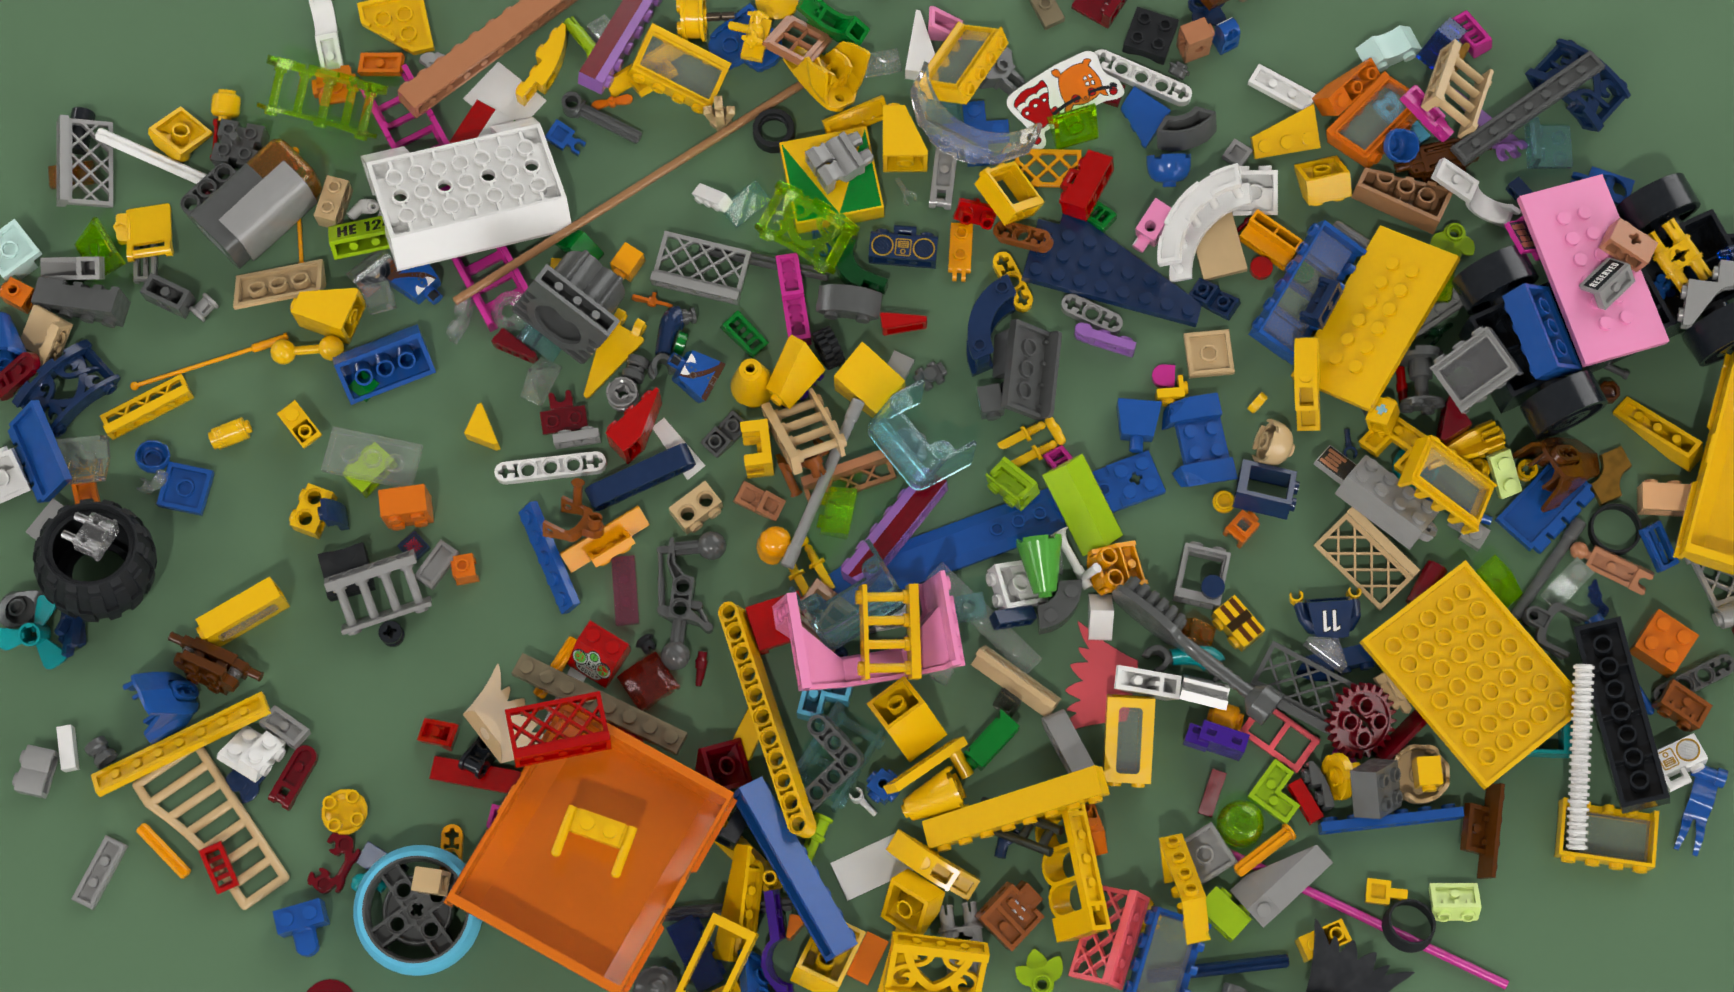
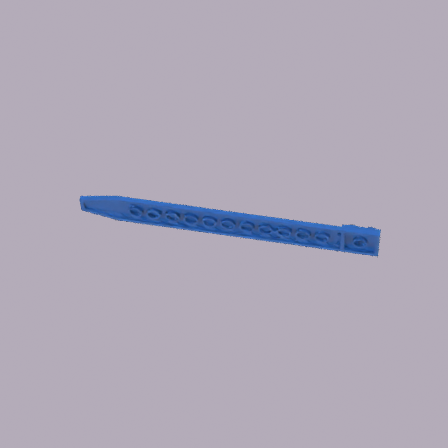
(998, 528)

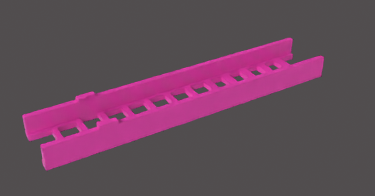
(465, 273)

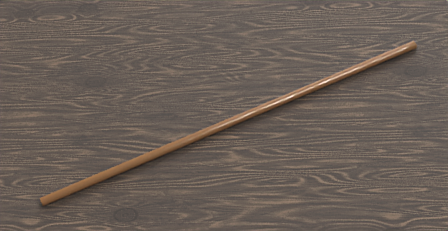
(622, 196)

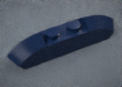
(1355, 657)

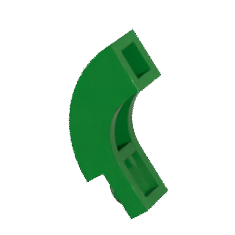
(835, 24)

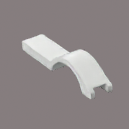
(326, 34)
(1467, 189)

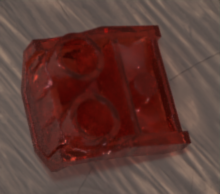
(648, 681)

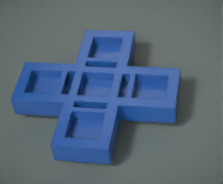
(975, 117)

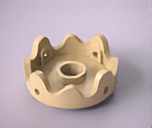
(1406, 780)

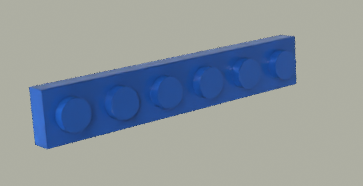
(1400, 818)

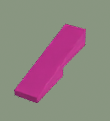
(793, 297)

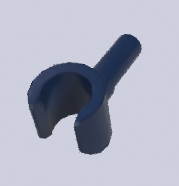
(1348, 445)

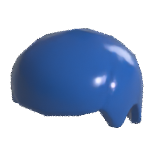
(1401, 145)
(152, 456)

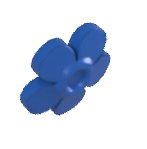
(1663, 286)

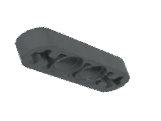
(1692, 678)

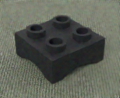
(1150, 35)
(344, 560)

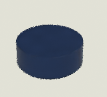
(1212, 587)

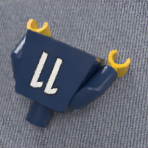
(1328, 616)

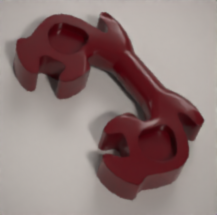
(343, 845)

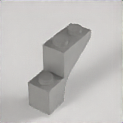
(73, 268)
(1699, 293)

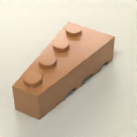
(1403, 198)

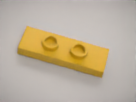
(857, 116)

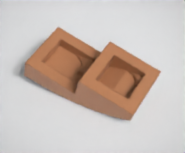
(759, 501)

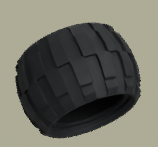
(107, 597)

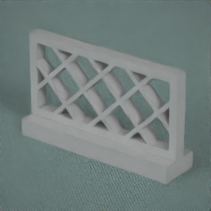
(64, 163)
(696, 286)

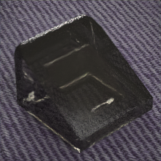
(1007, 702)

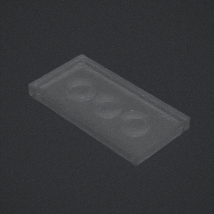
(371, 458)

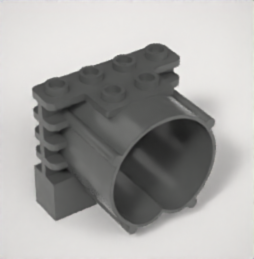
(573, 304)

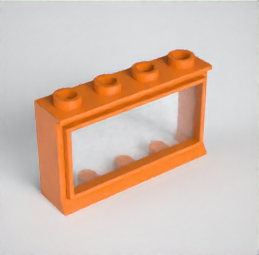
(1368, 119)

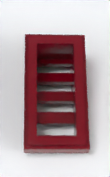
(510, 344)

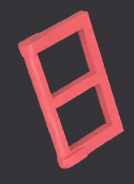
(1270, 748)

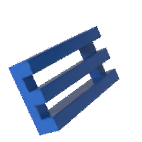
(1655, 548)

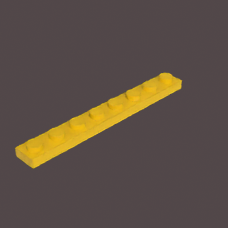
(180, 744)

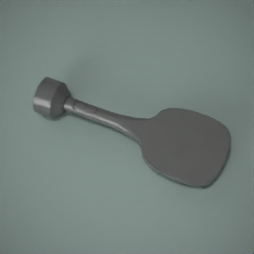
(1167, 626)

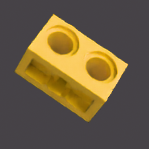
(306, 509)

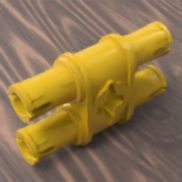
(1691, 256)

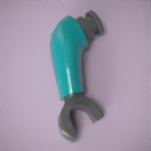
(1178, 657)

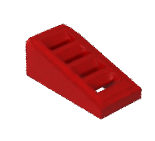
(899, 323)
(227, 863)

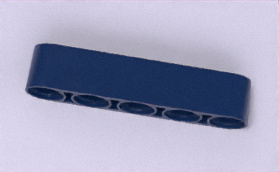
(640, 477)

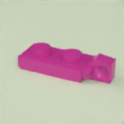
(1433, 119)

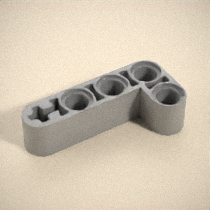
(1066, 741)

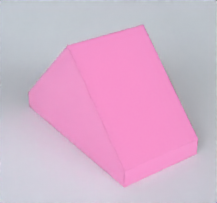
(940, 24)

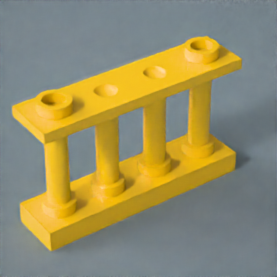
(910, 620)

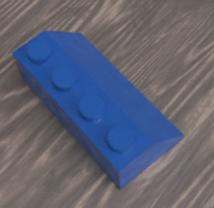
(1541, 332)
(388, 360)

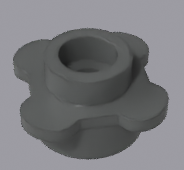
(1178, 70)

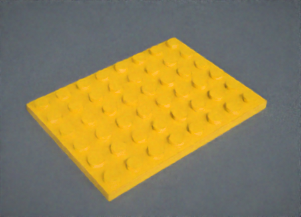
(1473, 674)

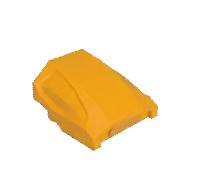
(1117, 564)

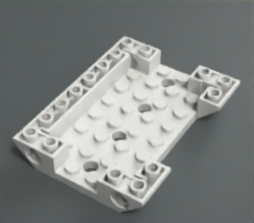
(473, 212)

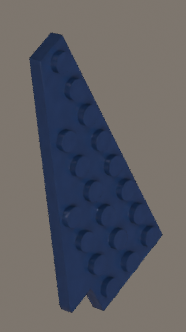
(1102, 270)

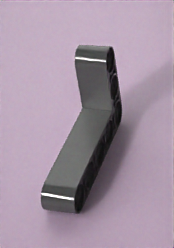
(839, 764)

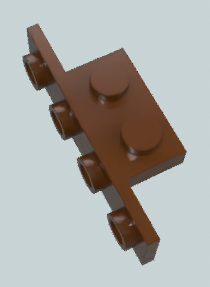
(1482, 830)

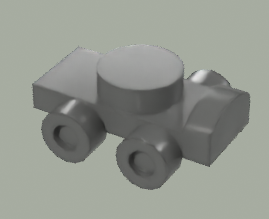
(932, 373)

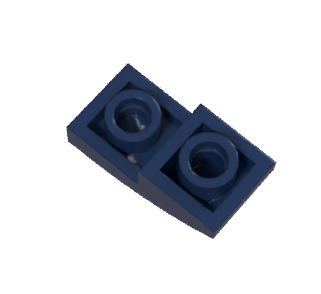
(1214, 299)
(333, 513)

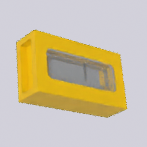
(242, 613)
(1128, 739)

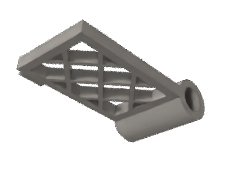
(1723, 609)

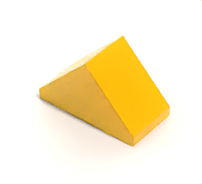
(480, 430)

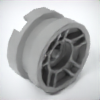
(618, 385)

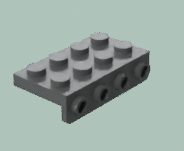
(1031, 370)

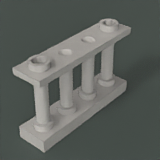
(382, 569)

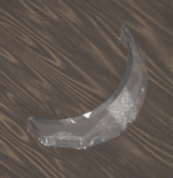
(960, 139)

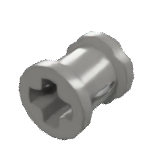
(203, 307)

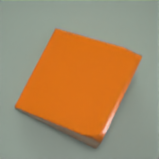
(795, 924)

